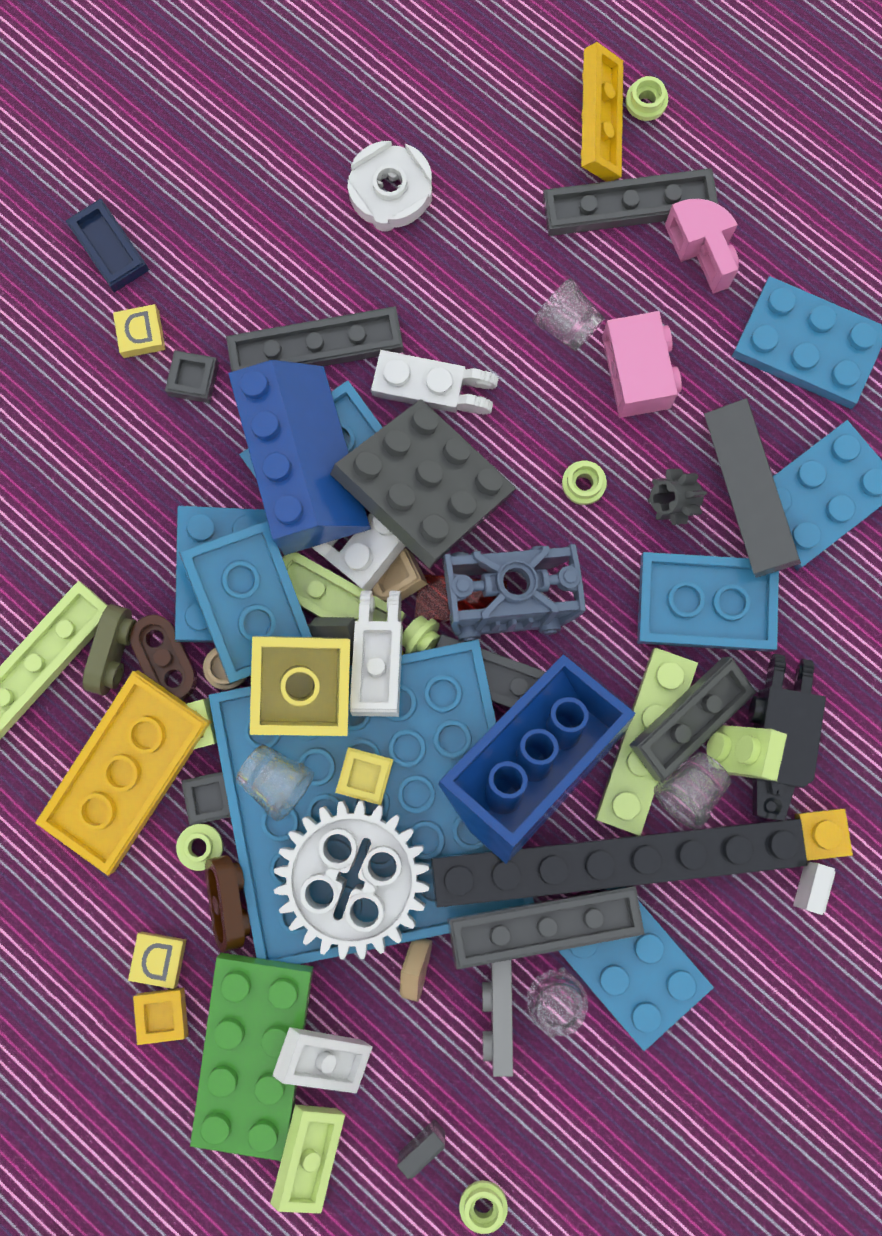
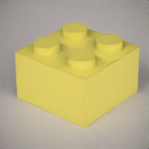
(299, 686)

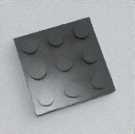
(423, 482)

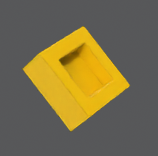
(825, 834)
(160, 1016)

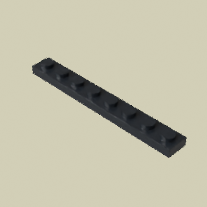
(618, 862)

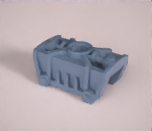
(512, 611)

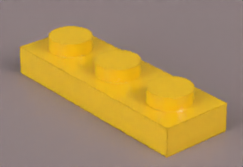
(602, 113)

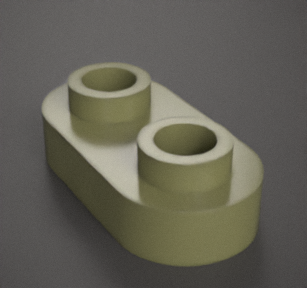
(103, 665)

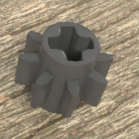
(677, 496)

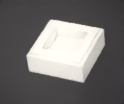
(814, 887)

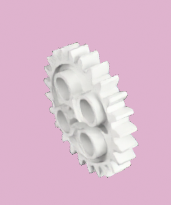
(391, 894)

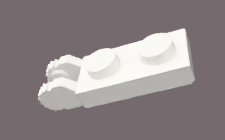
(435, 382)
(377, 659)

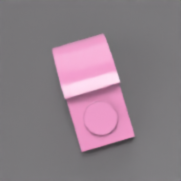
(704, 231)

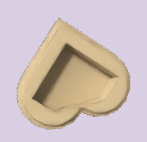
(401, 576)
(414, 969)

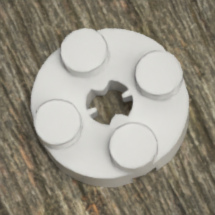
(388, 208)

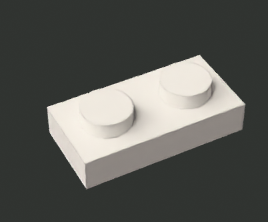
(322, 1060)

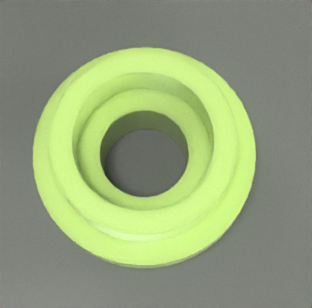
(647, 88)
(587, 470)
(420, 635)
(209, 835)
(483, 1222)

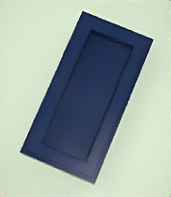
(107, 245)

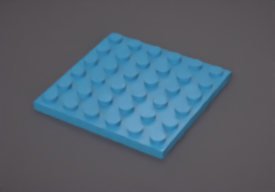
(440, 718)

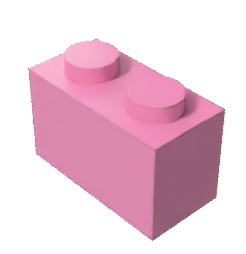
(641, 364)

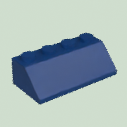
(293, 448)
(535, 757)

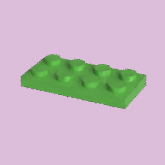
(249, 1015)

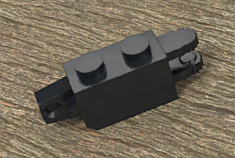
(801, 718)

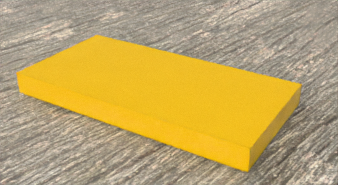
(123, 772)

